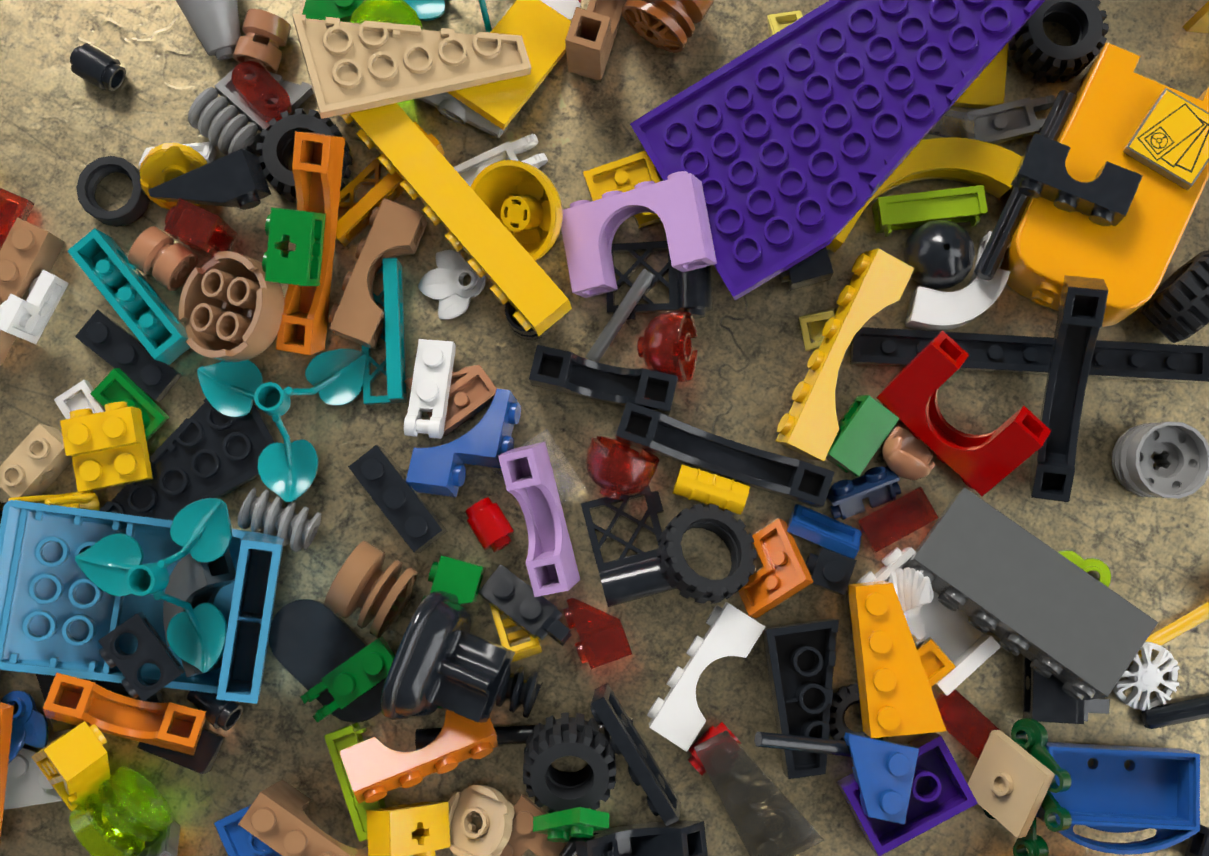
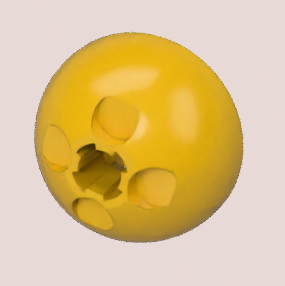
(520, 192)

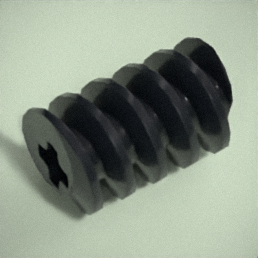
(519, 691)

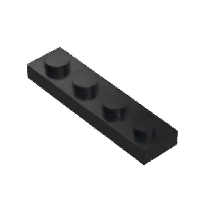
(642, 766)

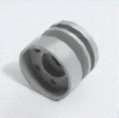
(1179, 459)

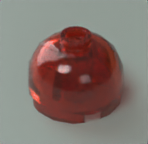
(669, 345)
(618, 467)

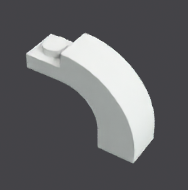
(949, 310)

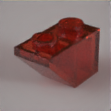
(599, 632)

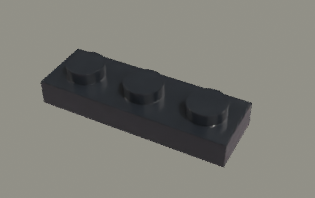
(128, 354)

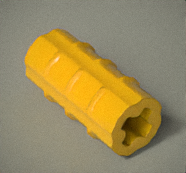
(711, 489)

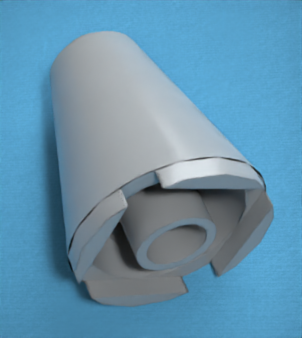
(214, 24)

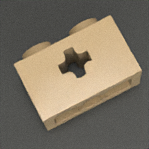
(34, 463)

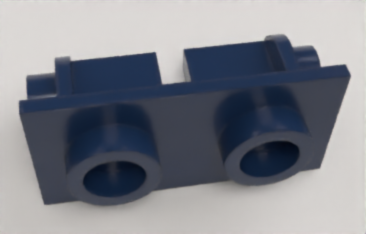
(876, 484)

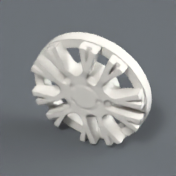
(1147, 676)

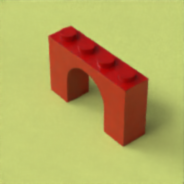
(976, 458)

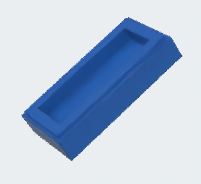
(824, 531)

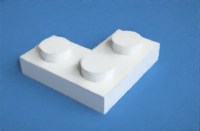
(30, 317)

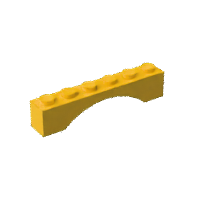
(812, 420)

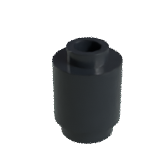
(97, 67)

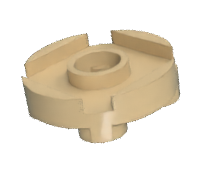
(496, 818)

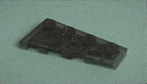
(754, 802)

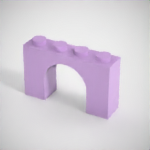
(591, 226)

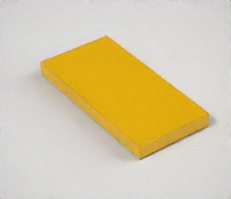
(545, 44)

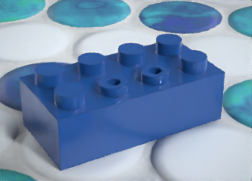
(1153, 792)

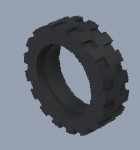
(725, 527)

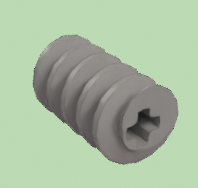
(222, 123)
(278, 521)

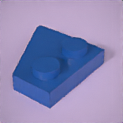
(883, 775)

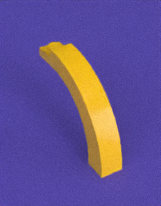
(950, 159)

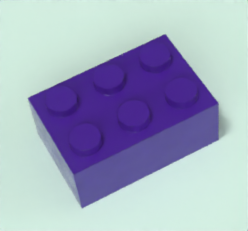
(935, 796)

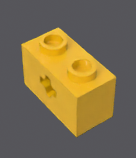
(408, 829)

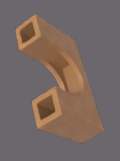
(592, 37)
(280, 823)

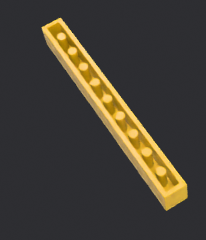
(463, 214)

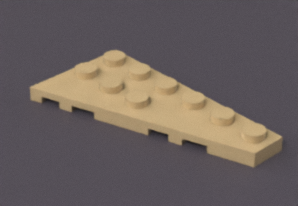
(392, 63)

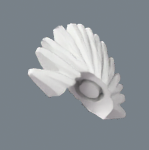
(913, 592)

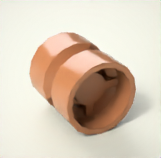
(262, 39)
(158, 255)

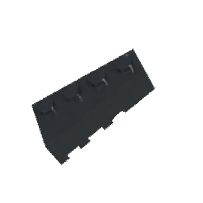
(801, 680)

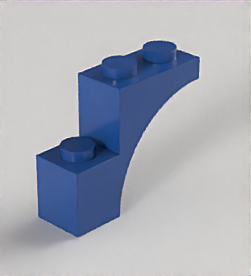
(442, 468)

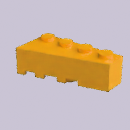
(889, 669)

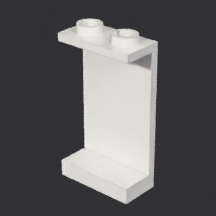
(948, 628)

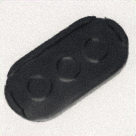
(315, 642)

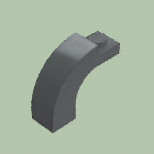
(197, 584)

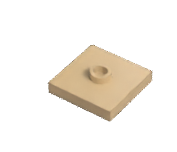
(1009, 783)

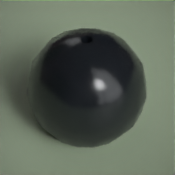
(933, 264)

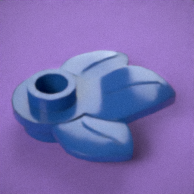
(27, 725)

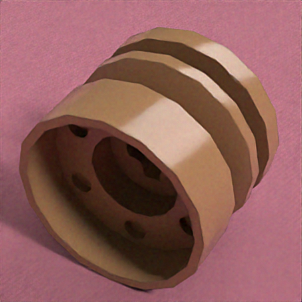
(371, 589)

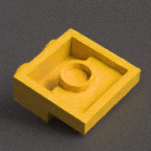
(107, 446)

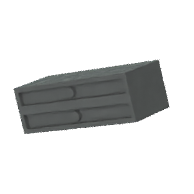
(1031, 598)

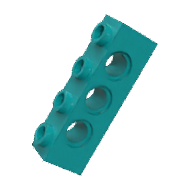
(131, 296)

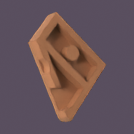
(469, 394)

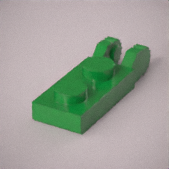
(353, 677)

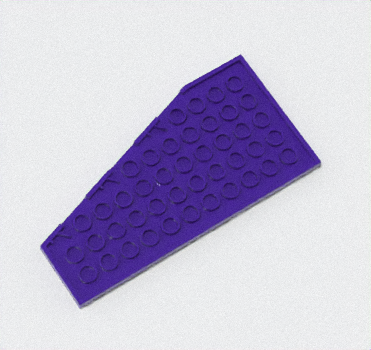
(820, 120)

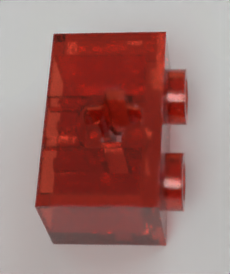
(199, 229)

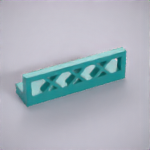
(394, 338)

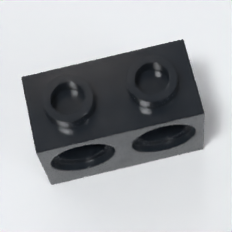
(149, 650)

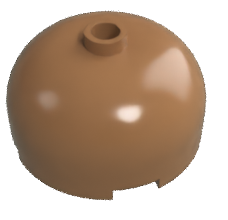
(231, 308)

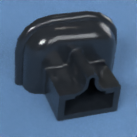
(444, 665)

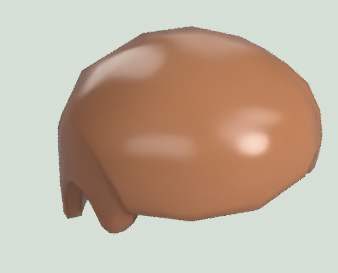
(907, 455)

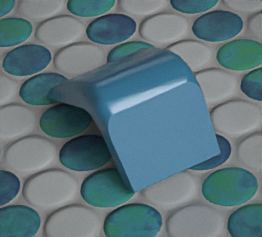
(58, 615)

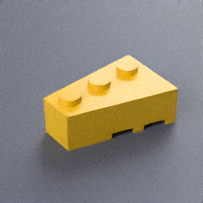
(75, 763)

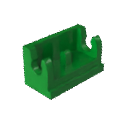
(860, 434)

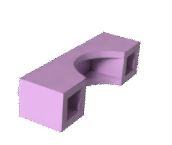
(550, 552)

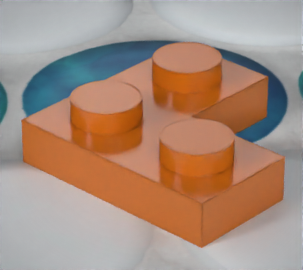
(782, 572)

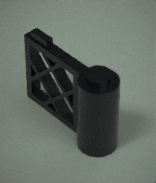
(687, 290)
(633, 575)

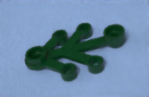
(1036, 747)

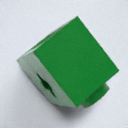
(304, 230)

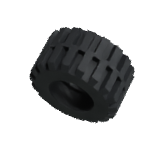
(1056, 61)
(279, 146)
(1182, 301)
(569, 738)

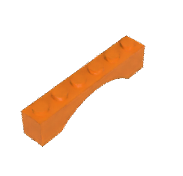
(317, 180)

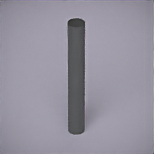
(620, 315)

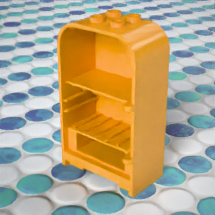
(1140, 247)

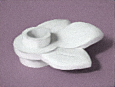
(447, 284)

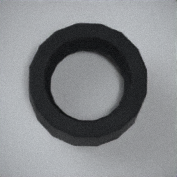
(92, 176)

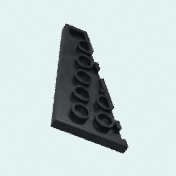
(197, 462)

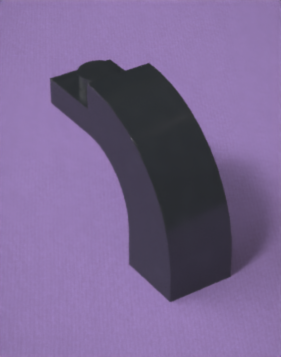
(647, 839)

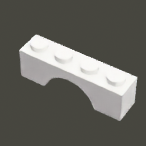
(678, 714)

